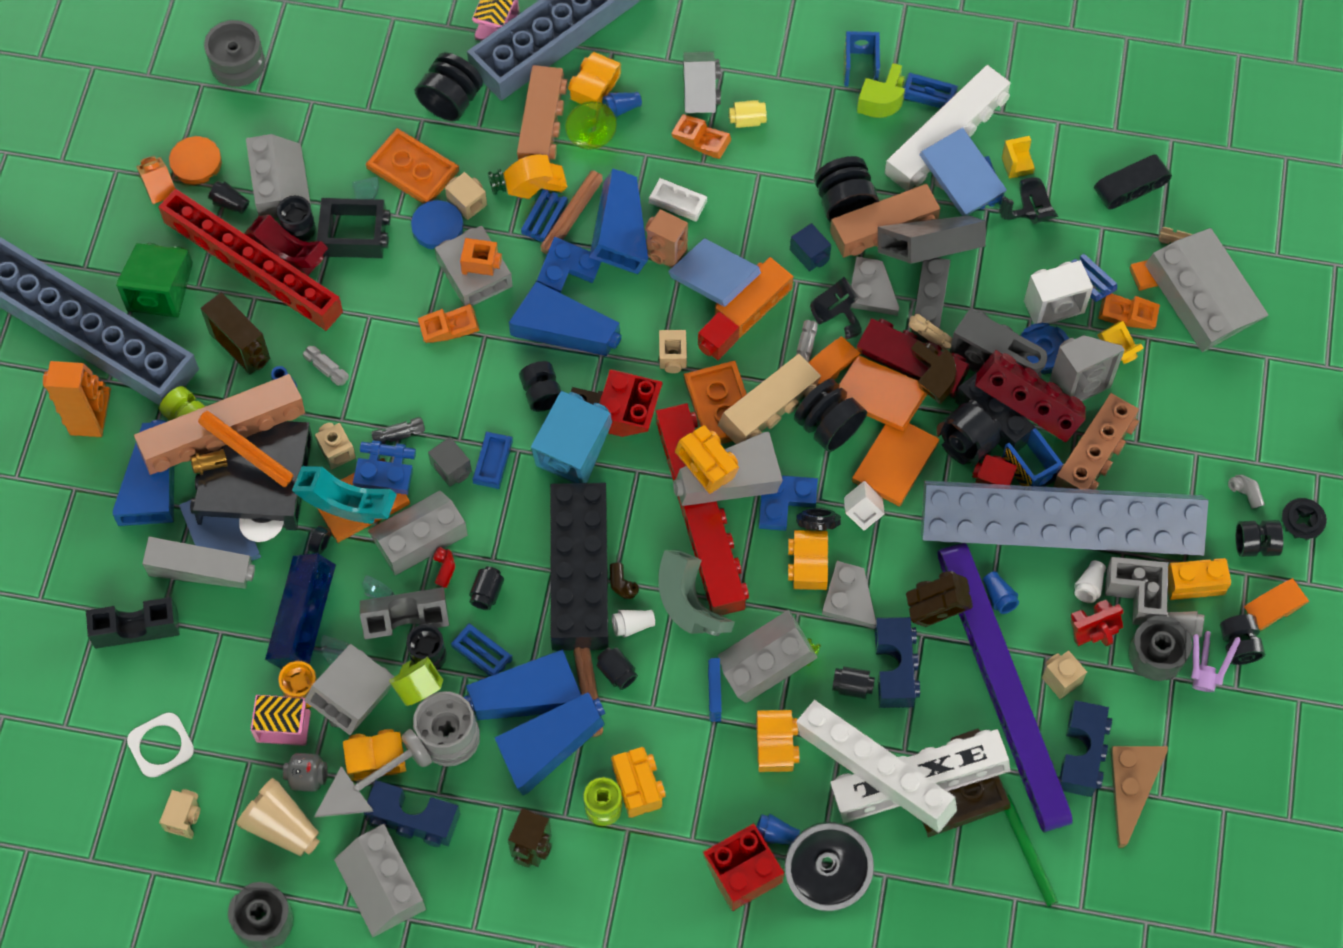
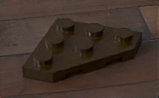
(975, 799)

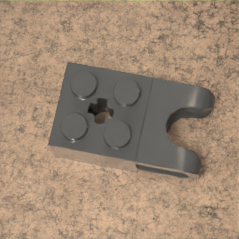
(980, 336)

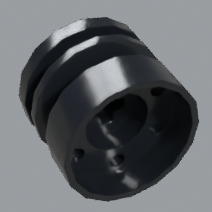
(448, 86)
(845, 186)
(830, 415)

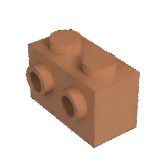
(666, 238)

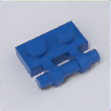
(384, 475)

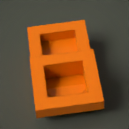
(696, 135)
(1134, 313)
(450, 325)
(834, 359)
(1277, 603)

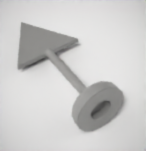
(345, 797)

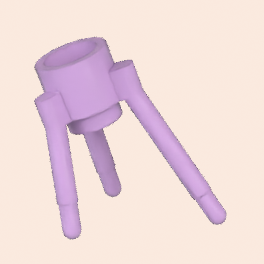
(1205, 676)

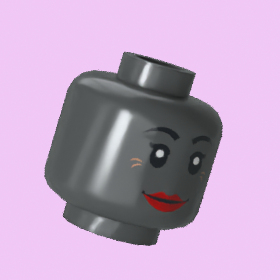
(305, 772)

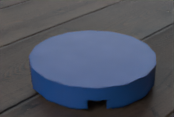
(436, 223)
(1049, 339)

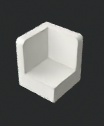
(864, 505)

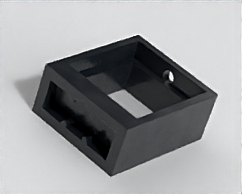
(353, 247)

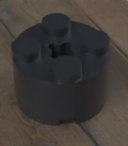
(969, 433)

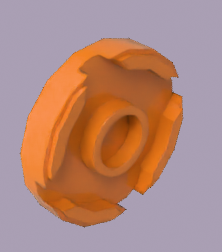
(195, 160)

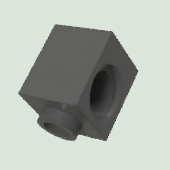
(450, 462)

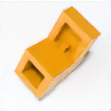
(533, 173)

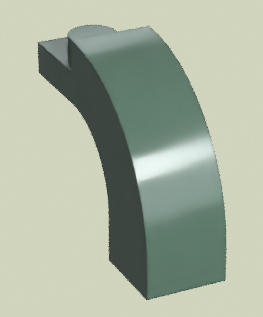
(680, 599)

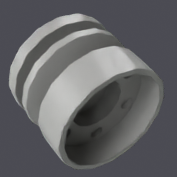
(437, 718)

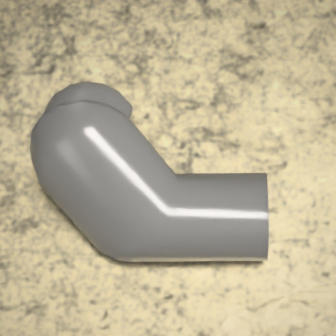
(1248, 487)

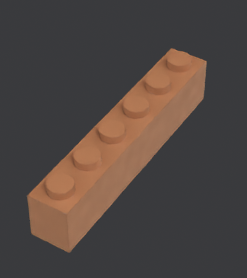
(244, 412)

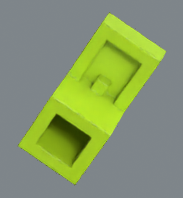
(881, 98)
(416, 681)

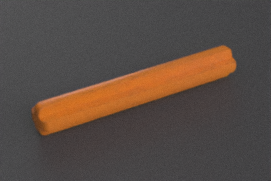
(245, 448)

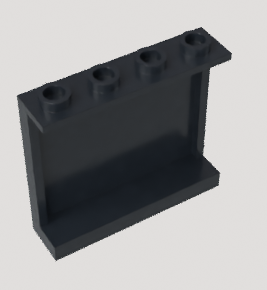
(248, 492)

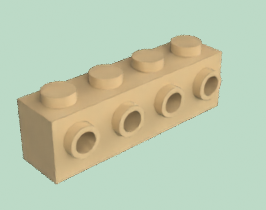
(770, 400)

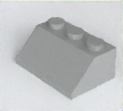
(275, 171)
(1086, 366)
(418, 532)
(766, 657)
(379, 881)

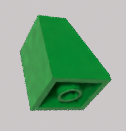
(155, 279)

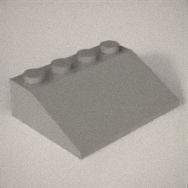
(1205, 288)

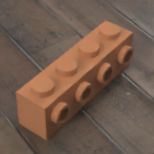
(542, 112)
(859, 228)
(1098, 445)

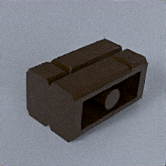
(939, 599)

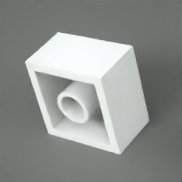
(1058, 293)

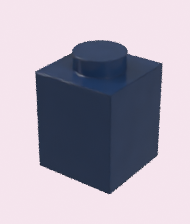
(810, 247)

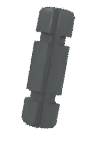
(399, 431)

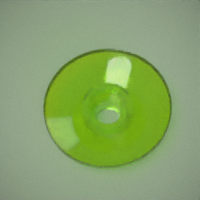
(587, 116)

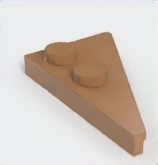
(1133, 777)

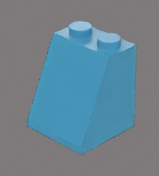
(571, 437)

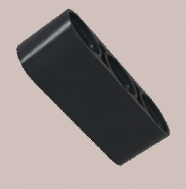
(1132, 181)

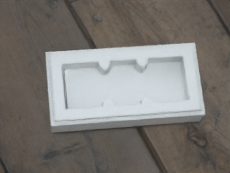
(678, 199)

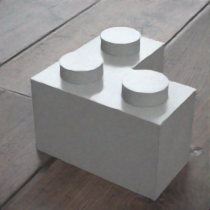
(1143, 582)

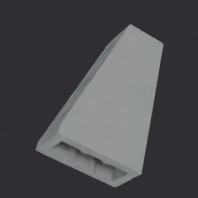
(756, 474)
(197, 564)

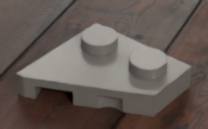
(873, 287)
(849, 596)

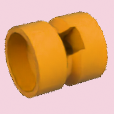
(297, 680)

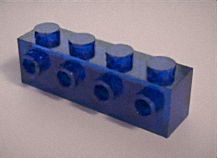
(300, 610)

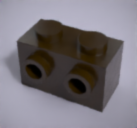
(530, 839)

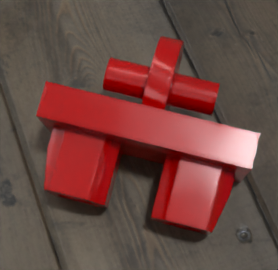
(1099, 626)

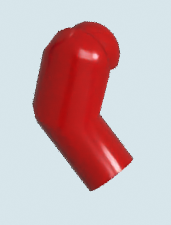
(447, 565)

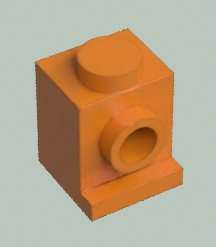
(480, 257)

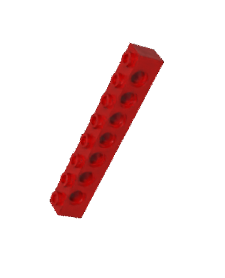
(251, 259)

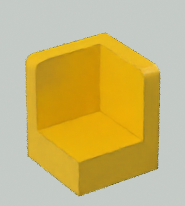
(1017, 157)

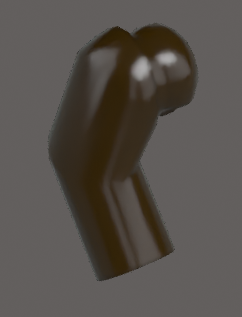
(619, 584)

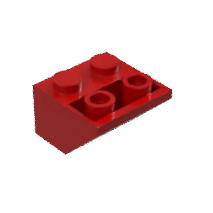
(630, 402)
(743, 867)

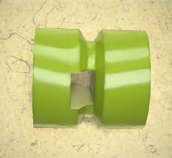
(178, 403)
(603, 801)

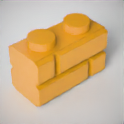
(707, 458)
(1198, 579)
(637, 782)

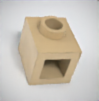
(466, 195)
(1063, 674)

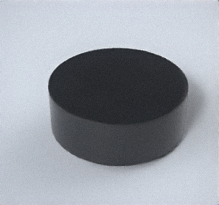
(319, 540)

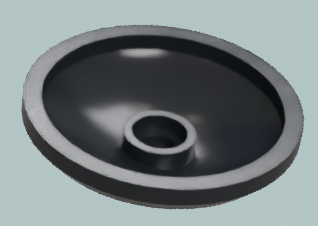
(839, 882)

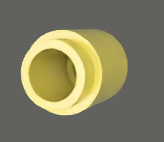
(748, 113)

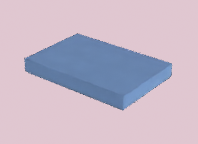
(963, 172)
(714, 272)
(219, 533)

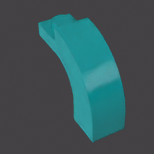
(342, 499)

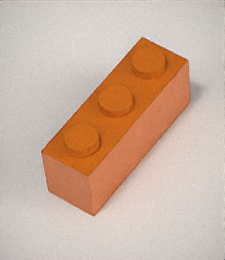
(758, 296)

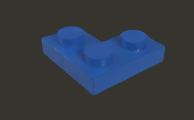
(565, 259)
(792, 492)

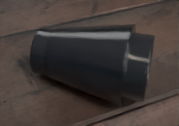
(227, 197)

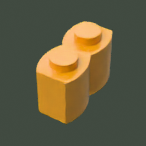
(595, 80)
(810, 560)
(775, 741)
(368, 754)

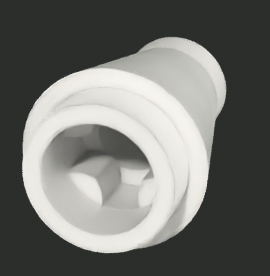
(1089, 585)
(632, 621)

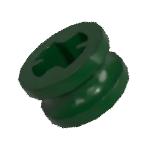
(497, 181)

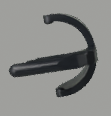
(1029, 187)
(821, 304)

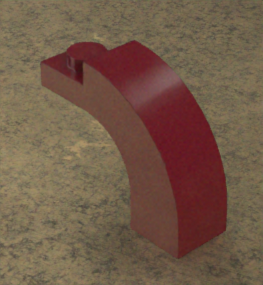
(275, 238)

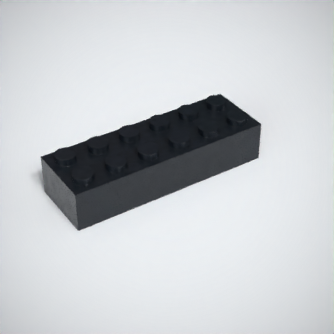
(579, 566)

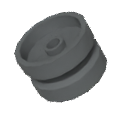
(234, 53)

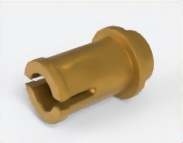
(208, 461)

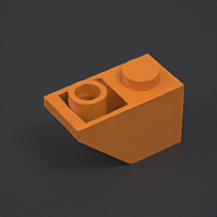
(155, 178)

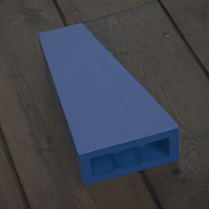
(619, 224)
(563, 322)
(145, 496)
(524, 689)
(548, 740)

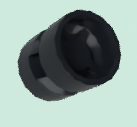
(297, 217)
(540, 385)
(1249, 538)
(1247, 629)
(426, 642)

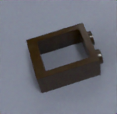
(235, 333)

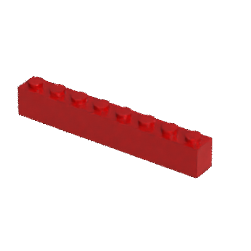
(704, 523)

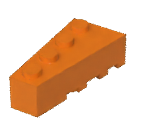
(78, 397)

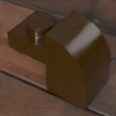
(942, 371)

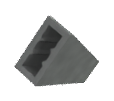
(931, 238)

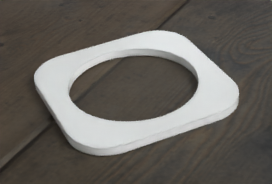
(185, 753)

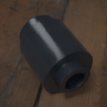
(486, 588)
(616, 668)
(853, 682)

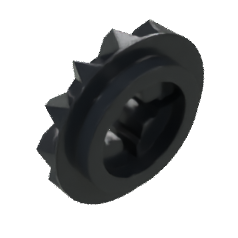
(1304, 507)
(818, 519)

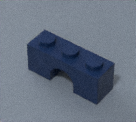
(898, 686)
(1088, 724)
(434, 824)

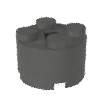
(1174, 649)
(249, 904)

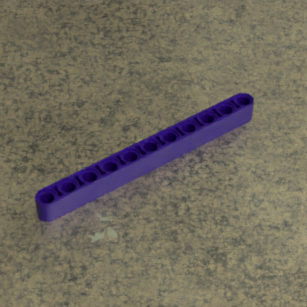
(1008, 696)

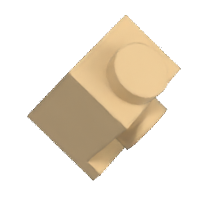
(672, 350)
(335, 445)
(180, 813)

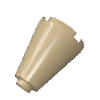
(279, 820)

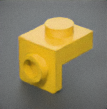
(1120, 335)

